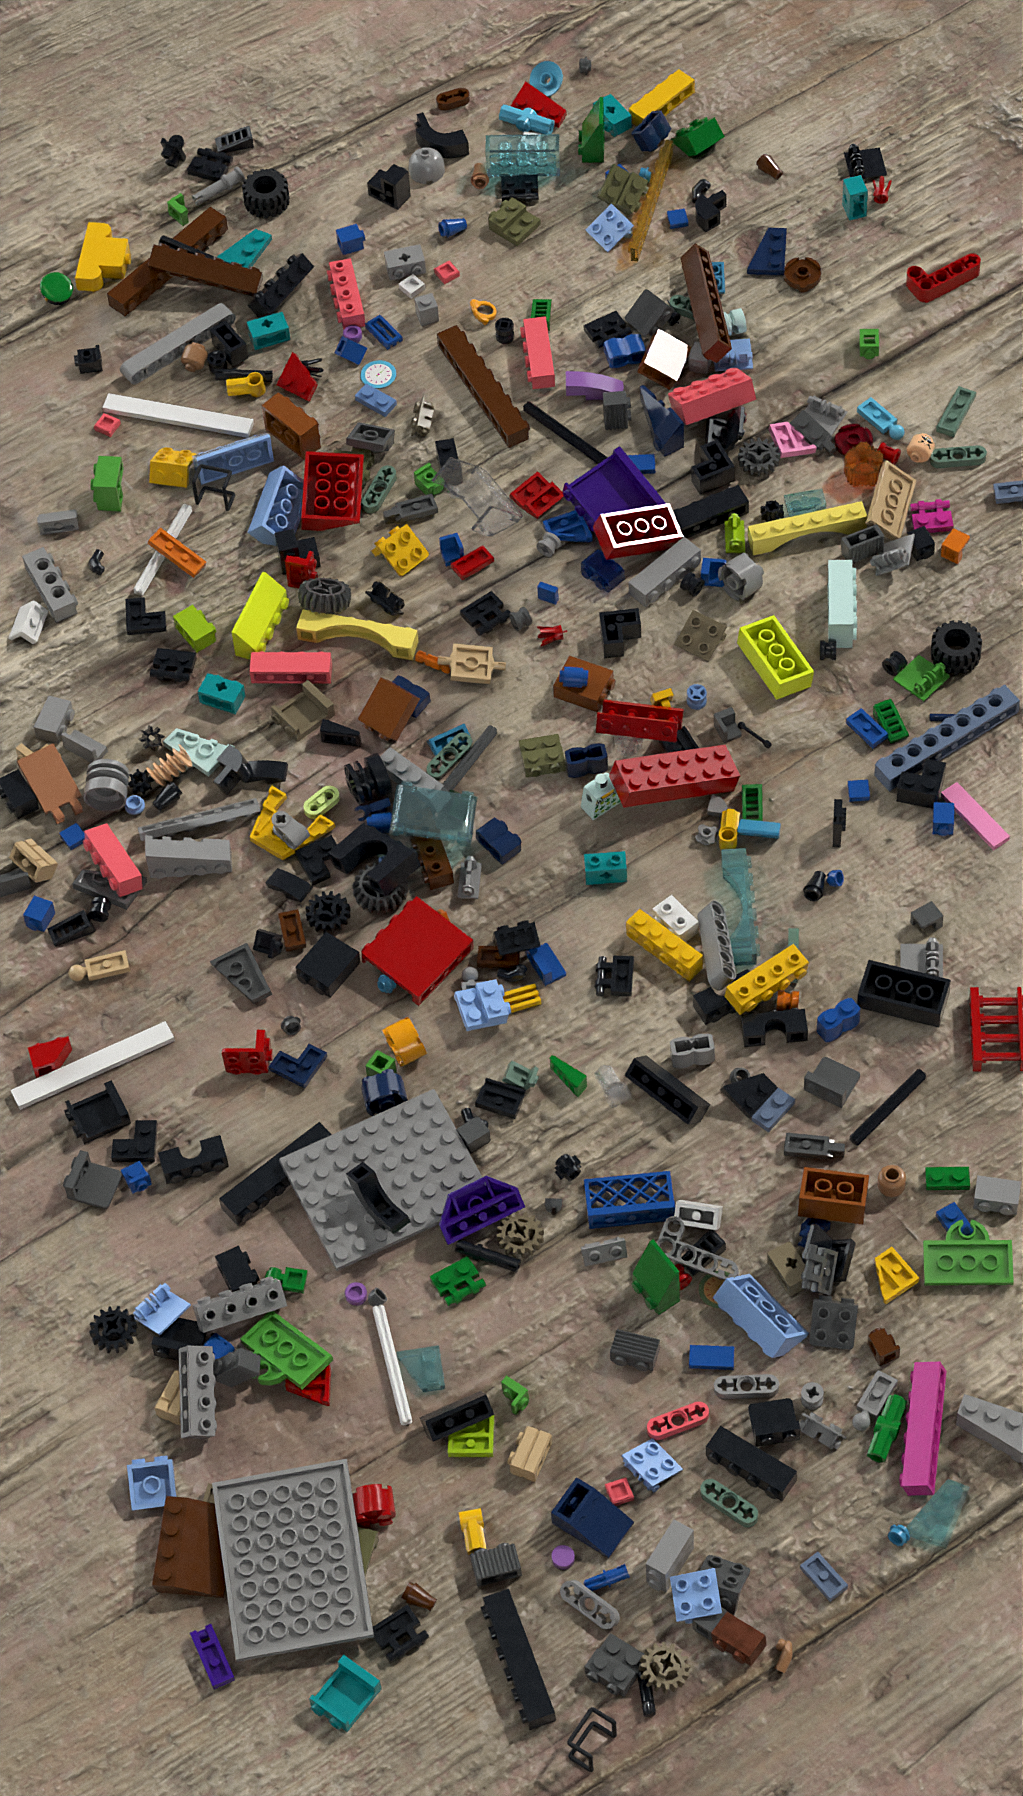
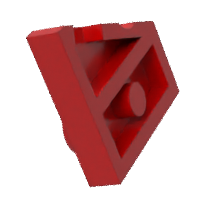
(317, 1390)

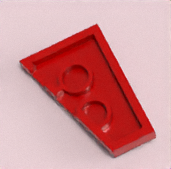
(532, 98)

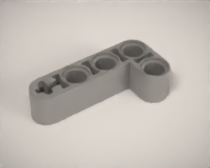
(698, 1254)

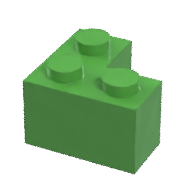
(107, 483)

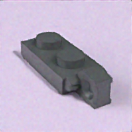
(813, 432)
(411, 509)
(812, 1146)

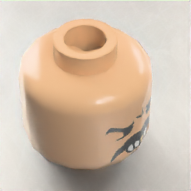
(920, 448)

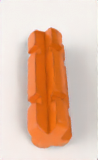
(431, 661)

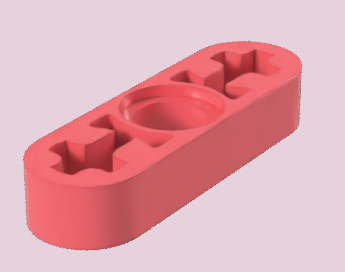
(695, 1421)

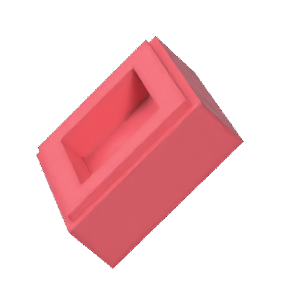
(446, 272)
(107, 425)
(619, 1491)

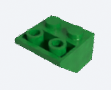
(698, 136)

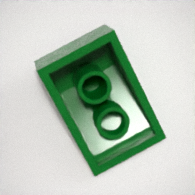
(593, 135)
(656, 1279)

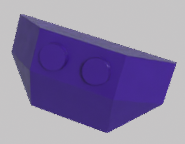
(478, 1207)

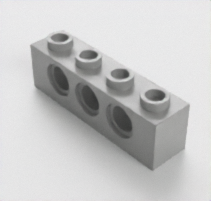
(50, 585)

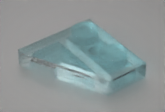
(424, 1367)

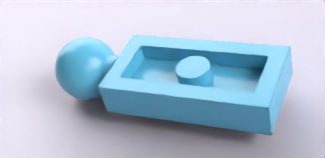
(880, 418)

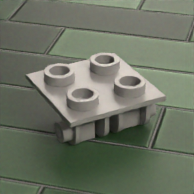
(825, 413)
(895, 555)
(923, 957)

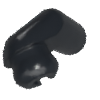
(702, 185)

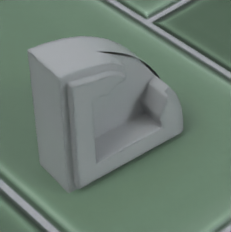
(716, 806)

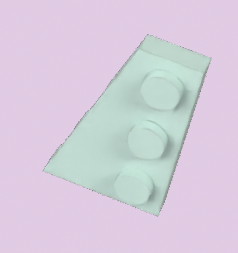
(201, 751)

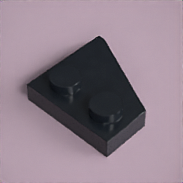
(750, 1093)

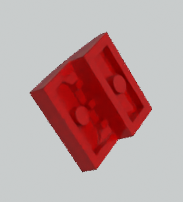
(536, 495)

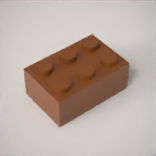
(291, 425)
(833, 1195)

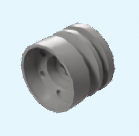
(106, 785)

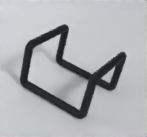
(198, 498)
(576, 1747)

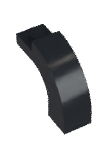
(447, 144)
(375, 1200)

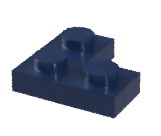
(299, 1070)

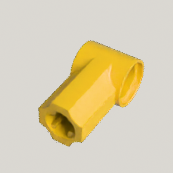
(252, 385)
(729, 829)
(472, 1526)

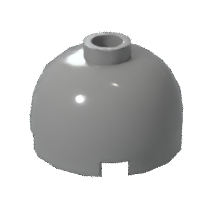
(426, 165)

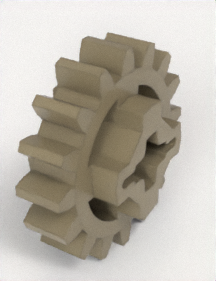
(514, 1240)
(653, 1668)

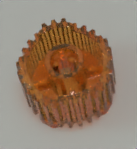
(863, 465)

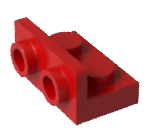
(300, 569)

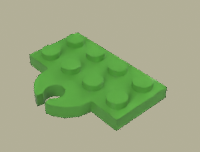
(968, 1258)
(285, 1352)

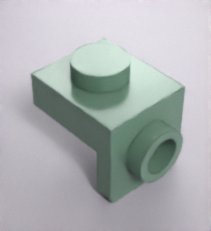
(520, 1076)

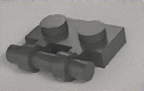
(824, 1270)

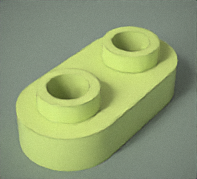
(320, 802)

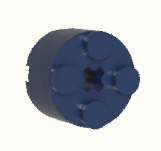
(383, 1091)

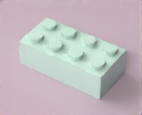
(842, 603)

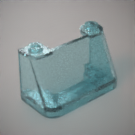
(433, 814)

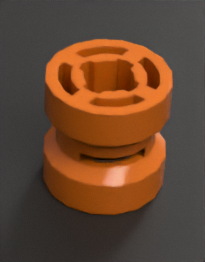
(787, 1000)

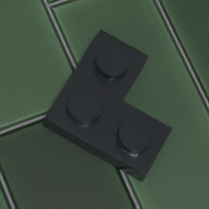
(141, 622)
(313, 858)
(140, 1148)

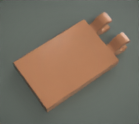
(51, 782)

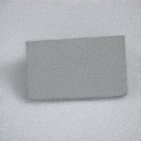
(58, 522)
(83, 746)

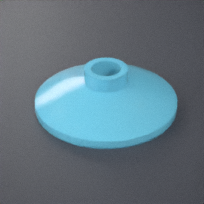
(542, 73)

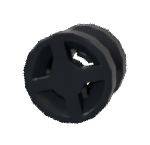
(216, 359)
(692, 584)
(827, 650)
(894, 663)
(99, 909)

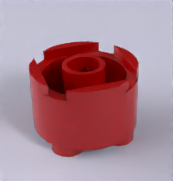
(374, 1505)

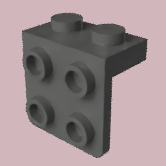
(649, 314)
(831, 1081)
(91, 1182)
(833, 1322)
(730, 1580)

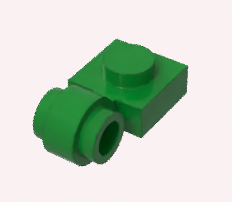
(293, 1280)

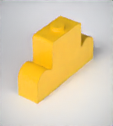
(101, 257)

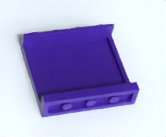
(610, 488)

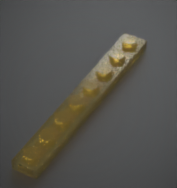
(652, 195)

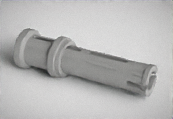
(225, 182)

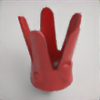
(881, 194)
(551, 634)

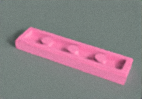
(975, 816)

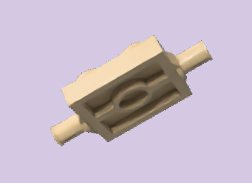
(471, 663)

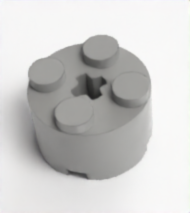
(741, 577)

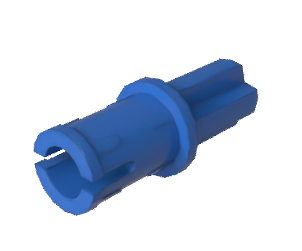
(607, 1578)

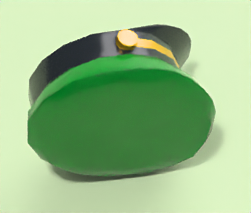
(56, 288)

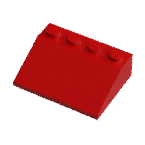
(331, 490)

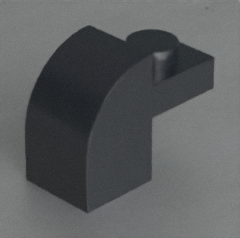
(708, 210)
(235, 769)

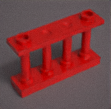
(639, 720)
(980, 1038)

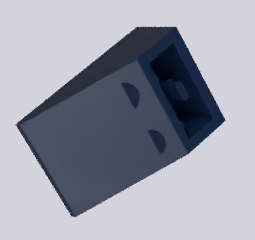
(591, 1518)

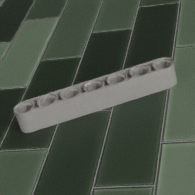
(172, 346)

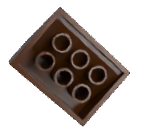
(189, 1550)

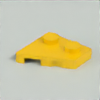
(893, 1274)

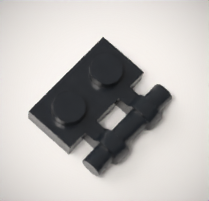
(208, 169)
(520, 187)
(606, 325)
(483, 608)
(175, 661)
(621, 979)
(394, 1628)

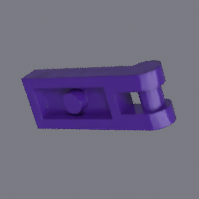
(212, 1657)

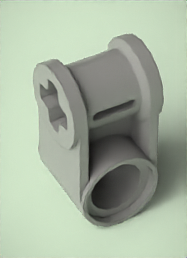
(289, 829)

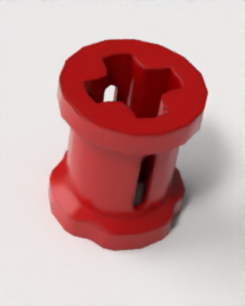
(889, 454)

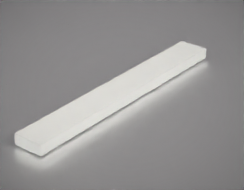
(178, 415)
(92, 1065)

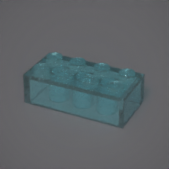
(523, 155)

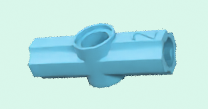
(526, 119)

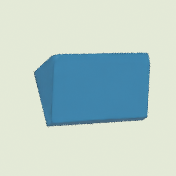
(439, 742)
(759, 828)

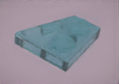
(804, 502)

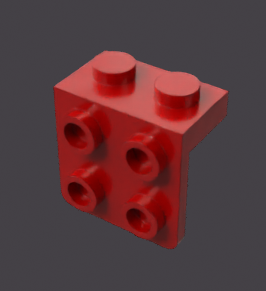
(249, 1059)

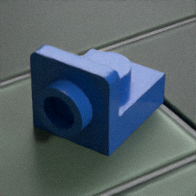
(136, 1177)

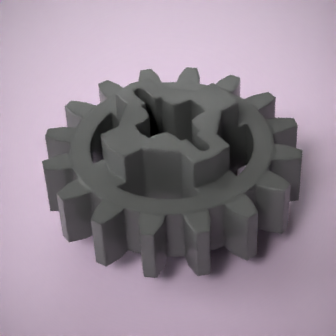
(759, 456)

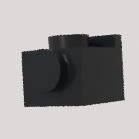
(89, 360)

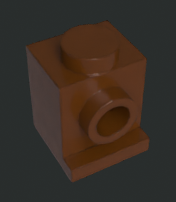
(883, 1346)

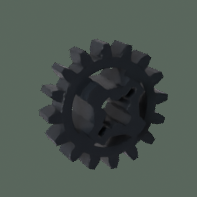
(327, 912)
(113, 1329)

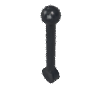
(741, 725)

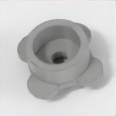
(706, 839)

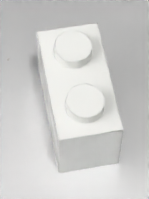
(698, 1214)

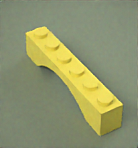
(772, 534)
(318, 627)

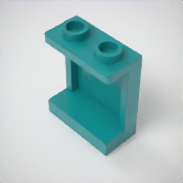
(345, 1694)

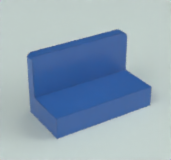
(545, 964)

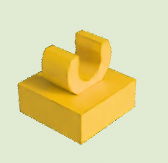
(662, 698)

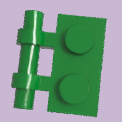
(455, 1276)

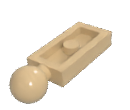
(101, 967)

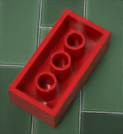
(637, 531)

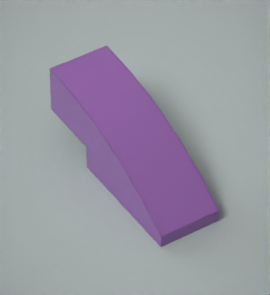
(591, 384)

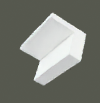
(29, 622)

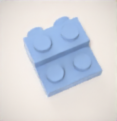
(483, 1005)
(151, 1482)

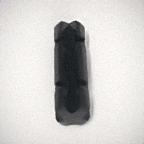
(646, 1696)

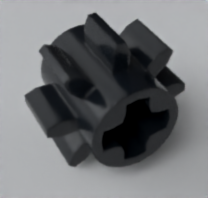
(771, 511)
(145, 738)
(138, 786)
(568, 1167)

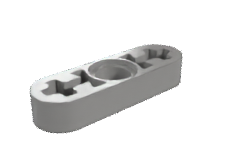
(763, 1392)
(599, 1619)

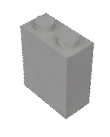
(669, 1556)

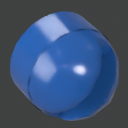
(835, 878)

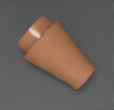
(479, 177)

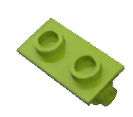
(734, 535)

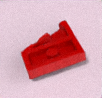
(297, 379)

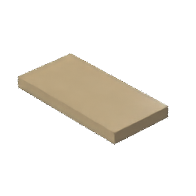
(891, 500)

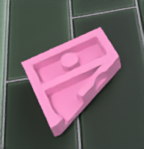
(789, 440)

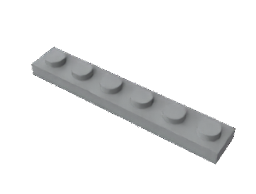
(207, 818)

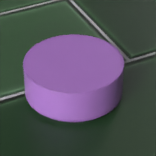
(353, 333)
(356, 1293)
(563, 1557)

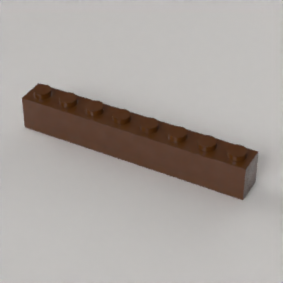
(143, 282)
(705, 303)
(483, 386)

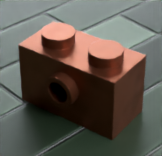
(738, 1639)

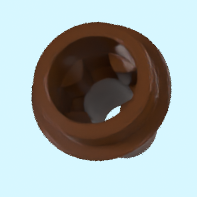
(769, 166)
(417, 1596)

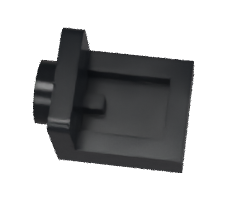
(268, 943)

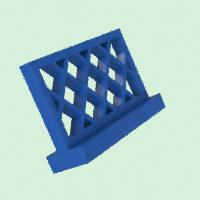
(631, 1212)

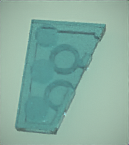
(940, 1514)

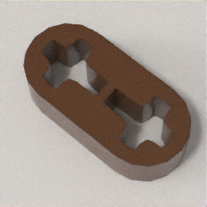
(453, 99)

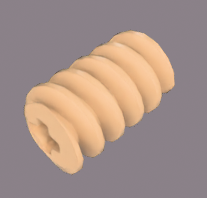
(170, 766)

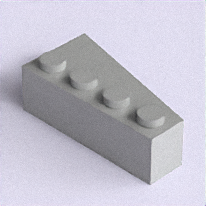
(187, 857)
(993, 1424)

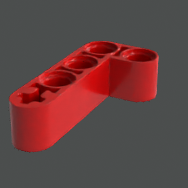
(931, 286)

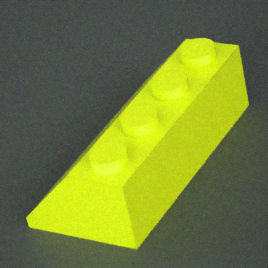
(259, 617)

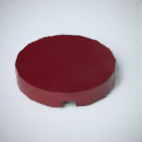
(850, 436)

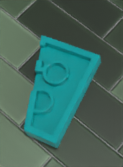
(247, 249)

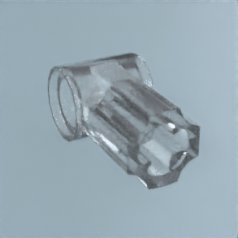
(614, 1091)

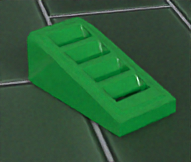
(542, 304)
(885, 709)
(752, 789)
(571, 1077)

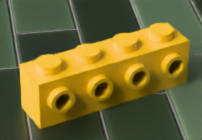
(664, 945)
(767, 979)

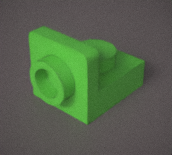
(177, 209)
(515, 1392)

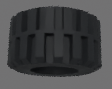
(265, 193)
(956, 634)

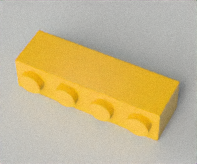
(664, 96)

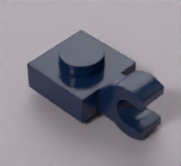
(378, 807)
(805, 1227)

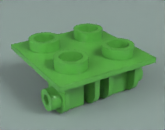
(922, 677)

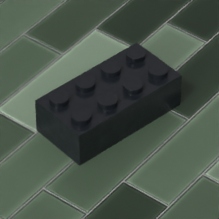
(903, 993)

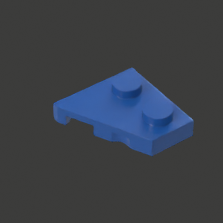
(569, 527)

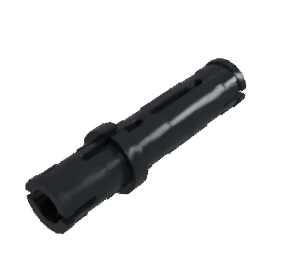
(225, 374)
(478, 1252)

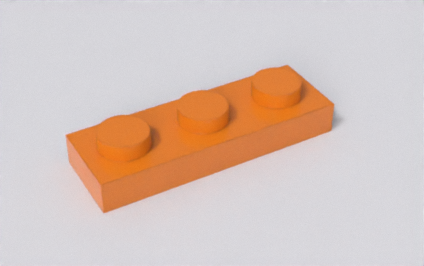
(177, 552)

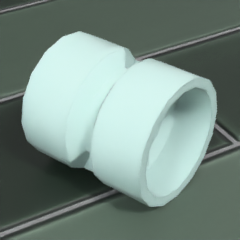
(735, 321)

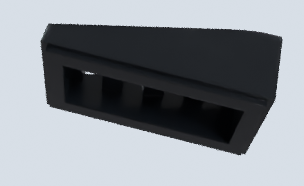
(244, 141)
(339, 734)
(75, 919)
(704, 1241)

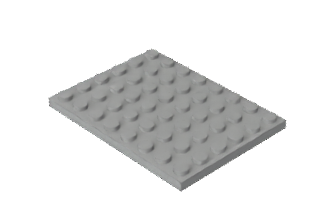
(416, 1163)
(292, 1560)

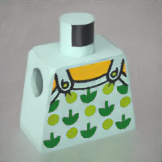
(599, 796)

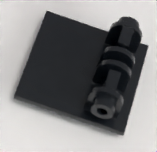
(865, 162)

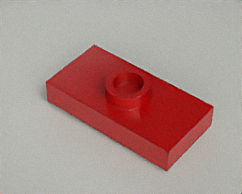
(472, 562)

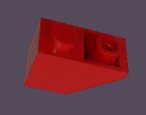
(49, 1055)

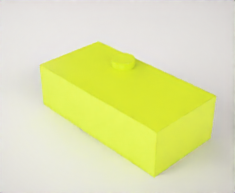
(775, 657)

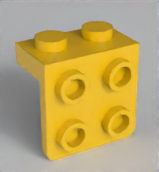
(171, 467)
(401, 549)

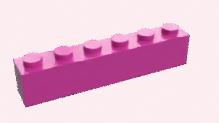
(923, 1428)

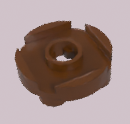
(802, 282)

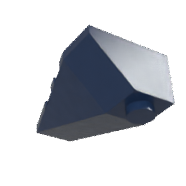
(664, 423)

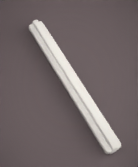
(157, 558)
(392, 1365)

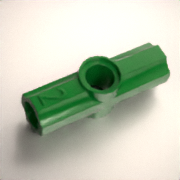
(887, 1428)

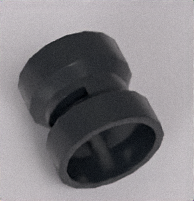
(504, 330)

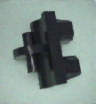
(173, 151)

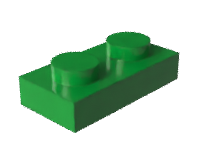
(947, 1178)

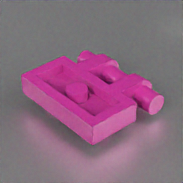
(934, 521)

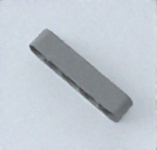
(716, 945)

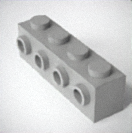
(240, 1304)
(197, 1392)

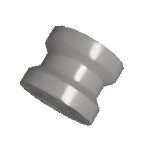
(548, 544)
(813, 1401)

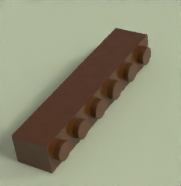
(205, 270)

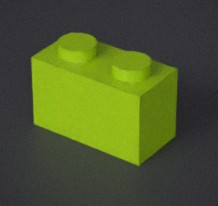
(194, 628)

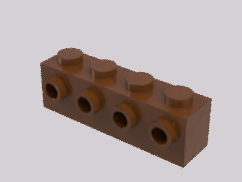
(433, 861)

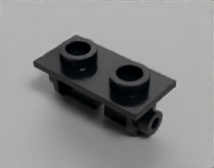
(392, 604)

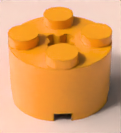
(404, 1041)

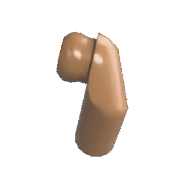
(786, 1655)

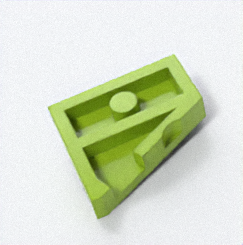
(473, 1440)

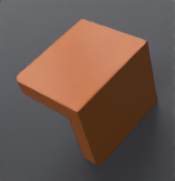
(953, 546)

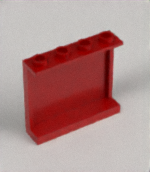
(418, 949)

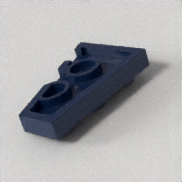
(770, 254)

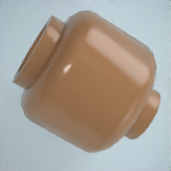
(194, 357)
(891, 1181)

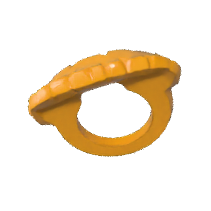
(483, 318)

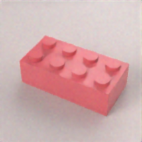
(712, 395)

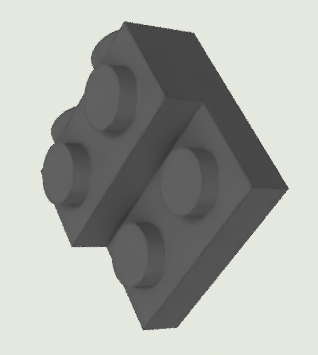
(371, 437)
(614, 1665)

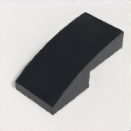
(268, 770)
(291, 885)

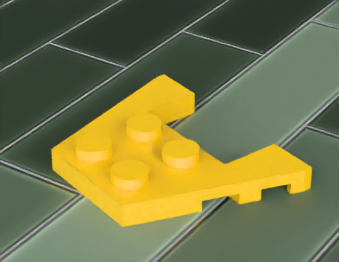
(263, 829)

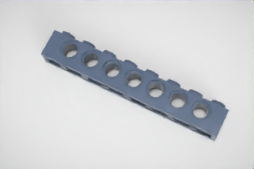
(1005, 705)

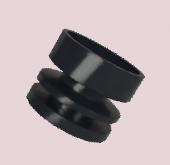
(364, 780)

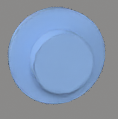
(134, 805)

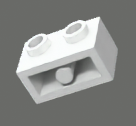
(676, 918)

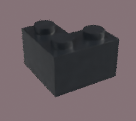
(390, 186)
(714, 470)
(288, 545)
(616, 627)
(924, 788)

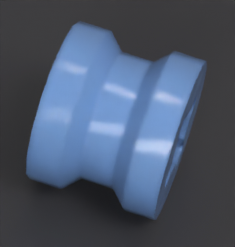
(696, 691)

